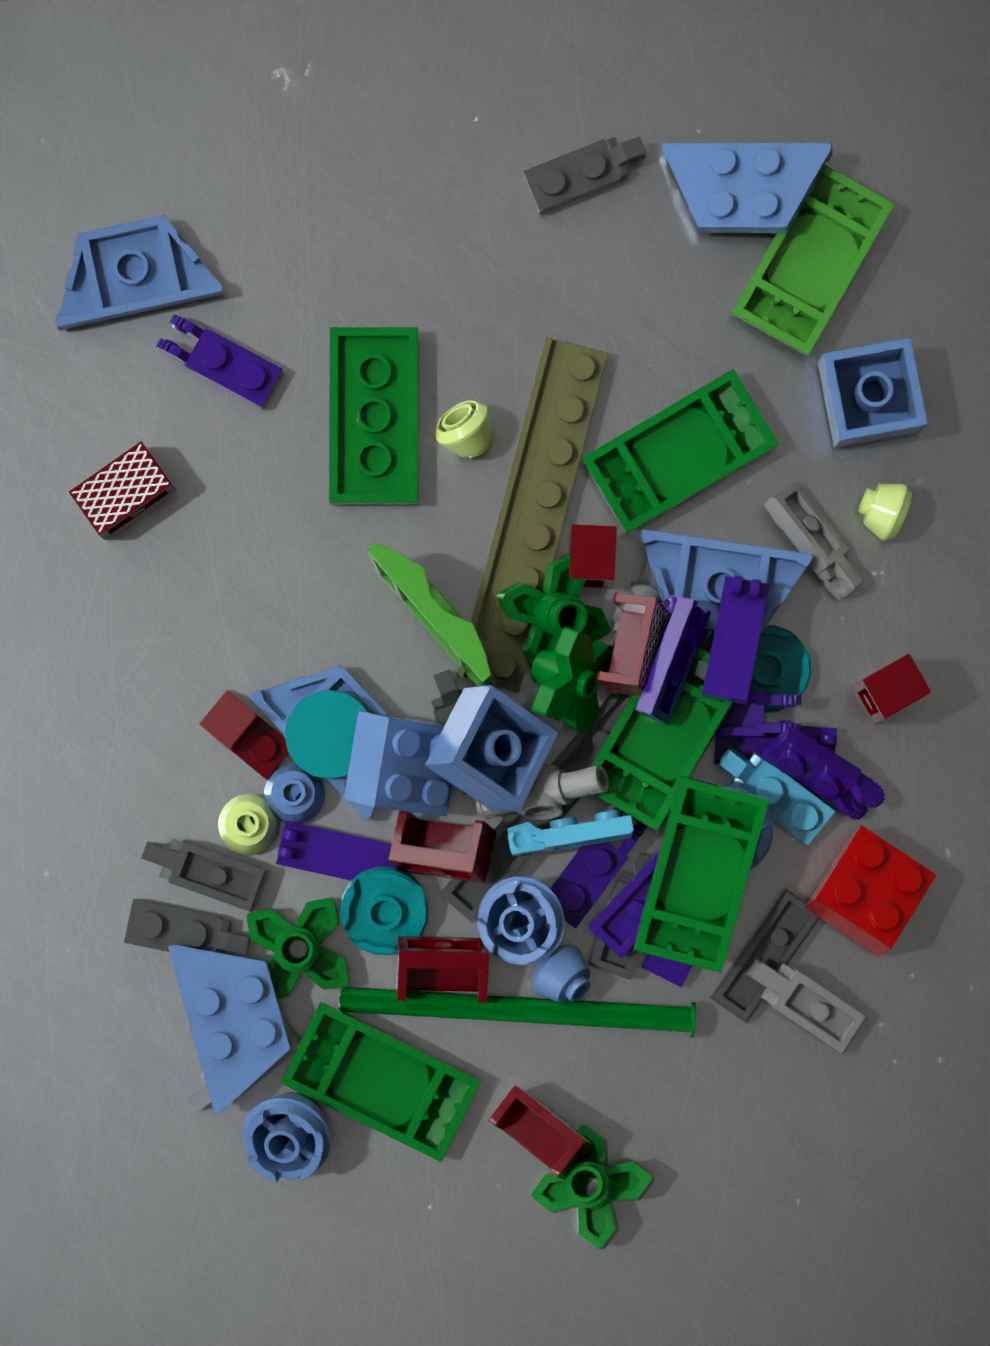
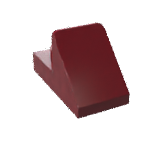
(246, 734)

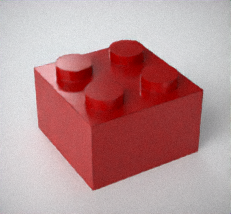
(870, 891)

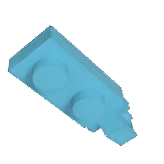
(790, 802)
(567, 834)

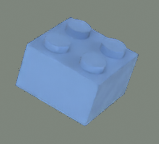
(872, 392)
(491, 748)
(390, 766)

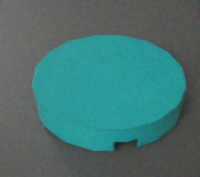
(780, 665)
(323, 732)
(381, 907)

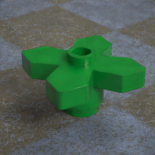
(552, 609)
(569, 678)
(312, 927)
(596, 1212)

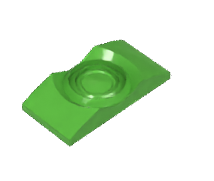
(814, 261)
(435, 613)

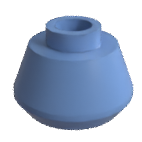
(285, 804)
(562, 975)

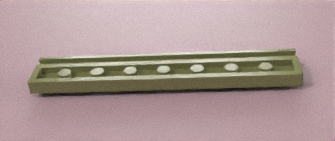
(536, 498)

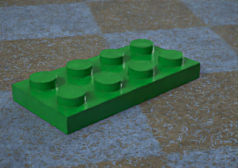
(373, 416)

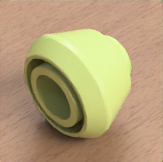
(465, 429)
(885, 509)
(255, 836)

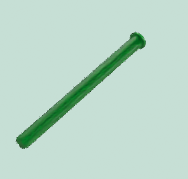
(520, 1010)

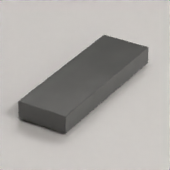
(772, 944)

